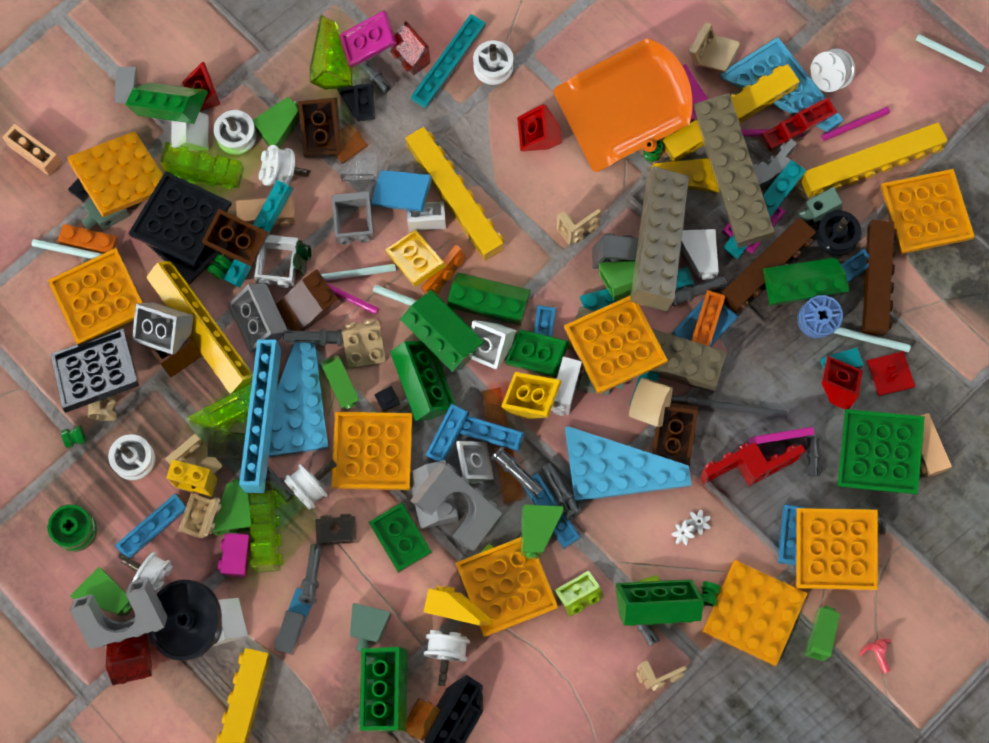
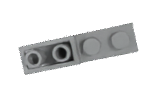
(769, 171)

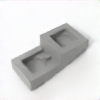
(125, 82)

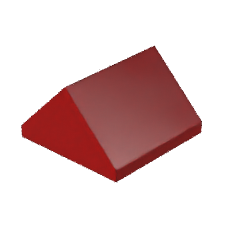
(200, 79)

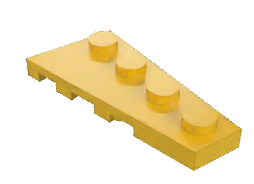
(698, 170)

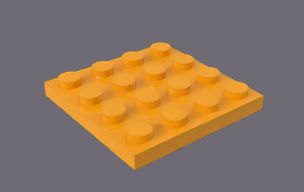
(117, 173)
(927, 211)
(96, 296)
(615, 344)
(372, 451)
(837, 549)
(506, 586)
(755, 613)

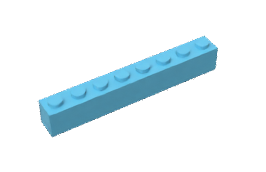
(260, 416)

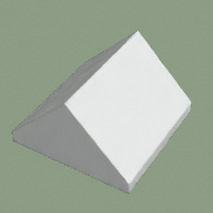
(189, 135)
(430, 219)
(475, 461)
(233, 622)

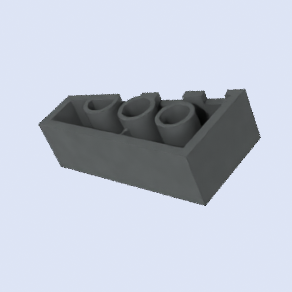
(614, 249)

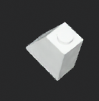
(701, 252)

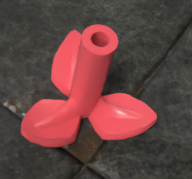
(880, 649)

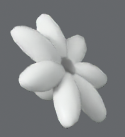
(698, 517)
(683, 532)

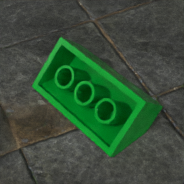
(166, 102)
(804, 281)
(488, 298)
(442, 331)
(422, 380)
(659, 602)
(383, 689)

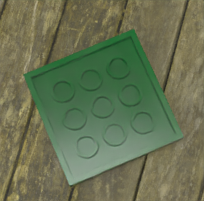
(881, 451)

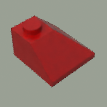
(538, 130)
(841, 382)

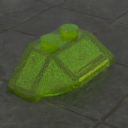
(224, 412)

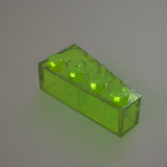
(202, 167)
(265, 532)

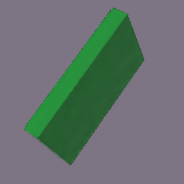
(537, 353)
(400, 537)

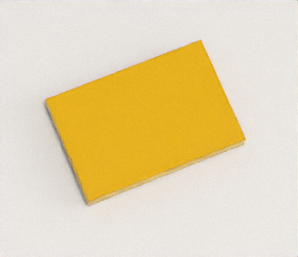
(415, 258)

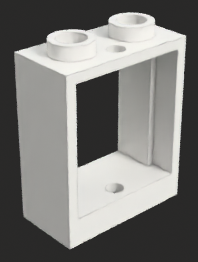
(280, 243)
(569, 375)

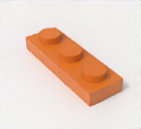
(86, 239)
(452, 261)
(708, 318)

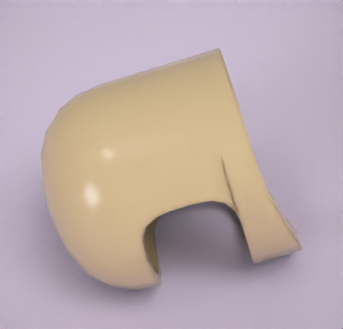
(97, 413)

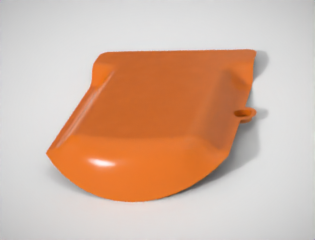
(626, 102)

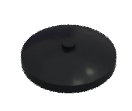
(191, 621)

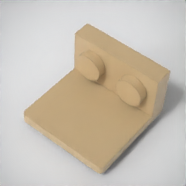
(575, 233)
(195, 453)

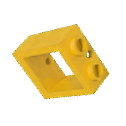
(186, 475)

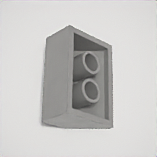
(257, 315)
(161, 327)
(445, 512)

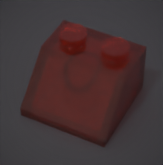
(410, 49)
(128, 660)

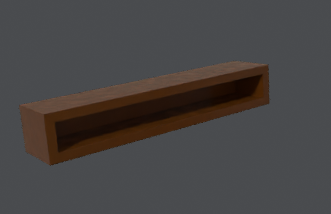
(779, 253)
(878, 277)

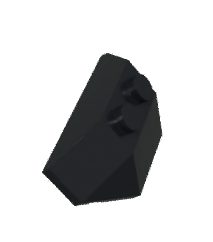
(460, 710)

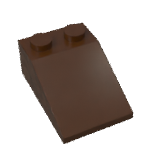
(320, 126)
(235, 237)
(307, 302)
(176, 362)
(677, 433)

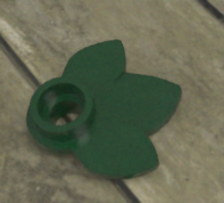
(302, 254)

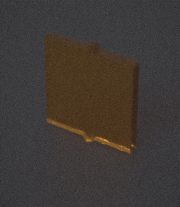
(350, 143)
(421, 719)

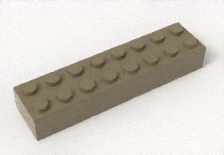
(733, 171)
(659, 239)
(687, 360)

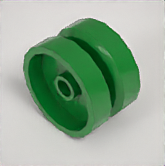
(72, 528)

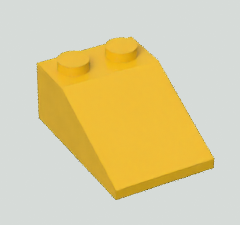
(530, 395)
(454, 605)

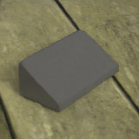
(289, 632)

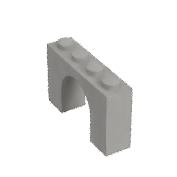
(481, 513)
(101, 630)

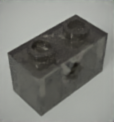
(226, 445)
(346, 534)

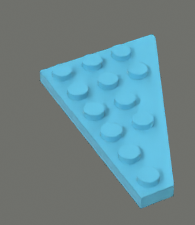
(762, 63)
(299, 406)
(612, 469)

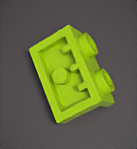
(579, 593)

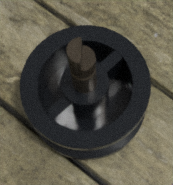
(838, 233)

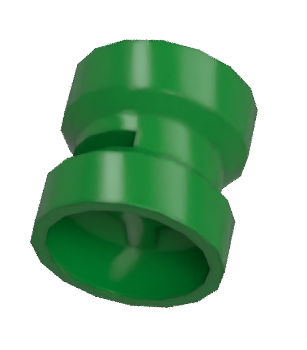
(654, 155)
(219, 267)
(75, 436)
(710, 592)

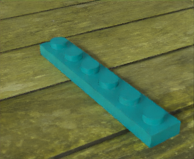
(448, 61)
(773, 199)
(265, 221)
(602, 298)

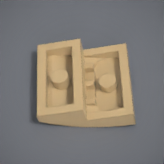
(650, 402)

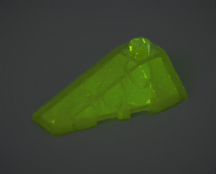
(328, 61)

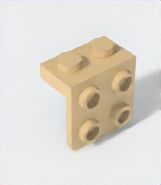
(713, 50)
(363, 343)
(199, 516)
(646, 676)

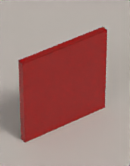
(891, 373)

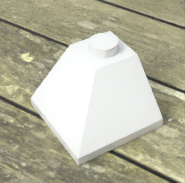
(496, 343)

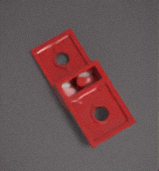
(751, 463)

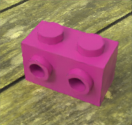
(235, 555)

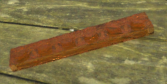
(496, 414)

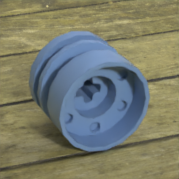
(809, 320)

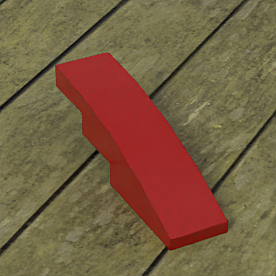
(799, 123)

